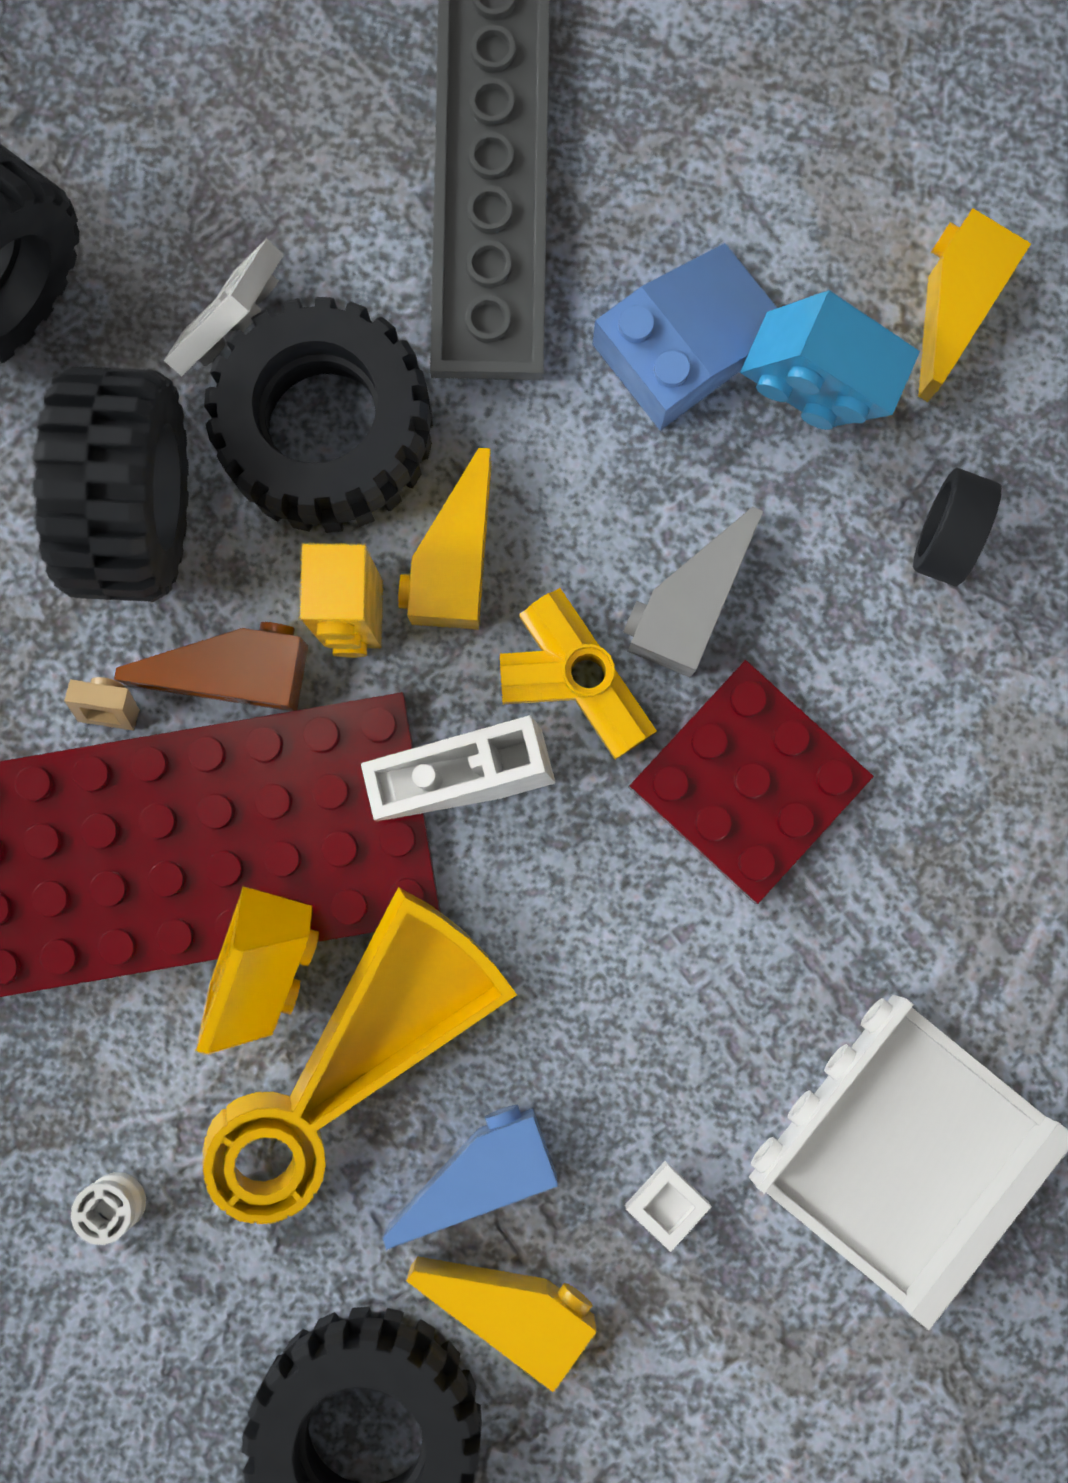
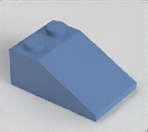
(683, 333)

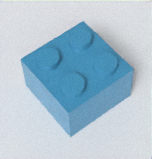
(829, 362)

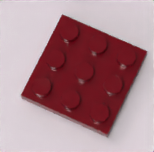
(750, 782)

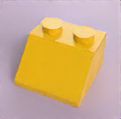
(256, 970)

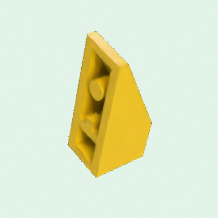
(962, 289)
(450, 559)
(515, 1313)

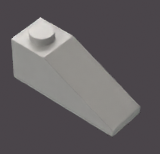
(687, 604)

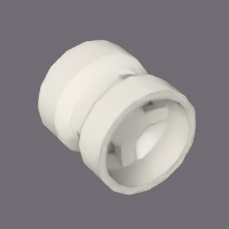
(121, 1202)

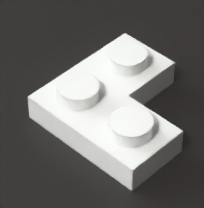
(230, 310)

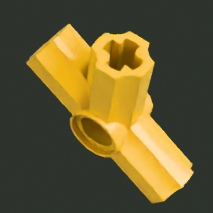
(548, 677)

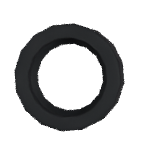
(957, 527)

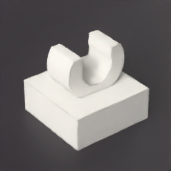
(667, 1206)

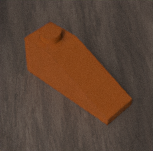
(235, 667)

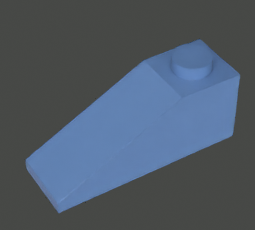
(489, 1171)

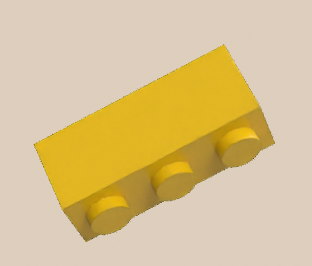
(342, 598)

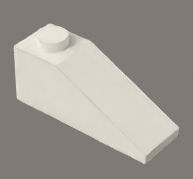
(459, 770)

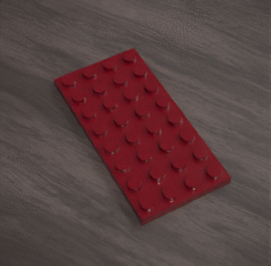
(144, 842)

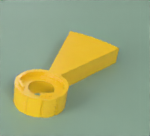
(404, 1001)

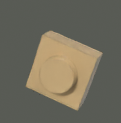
(102, 703)

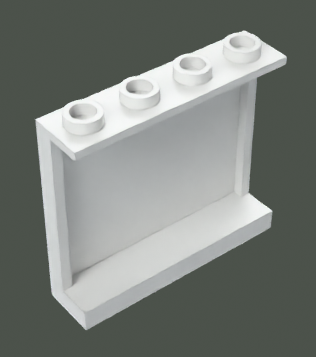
(909, 1158)

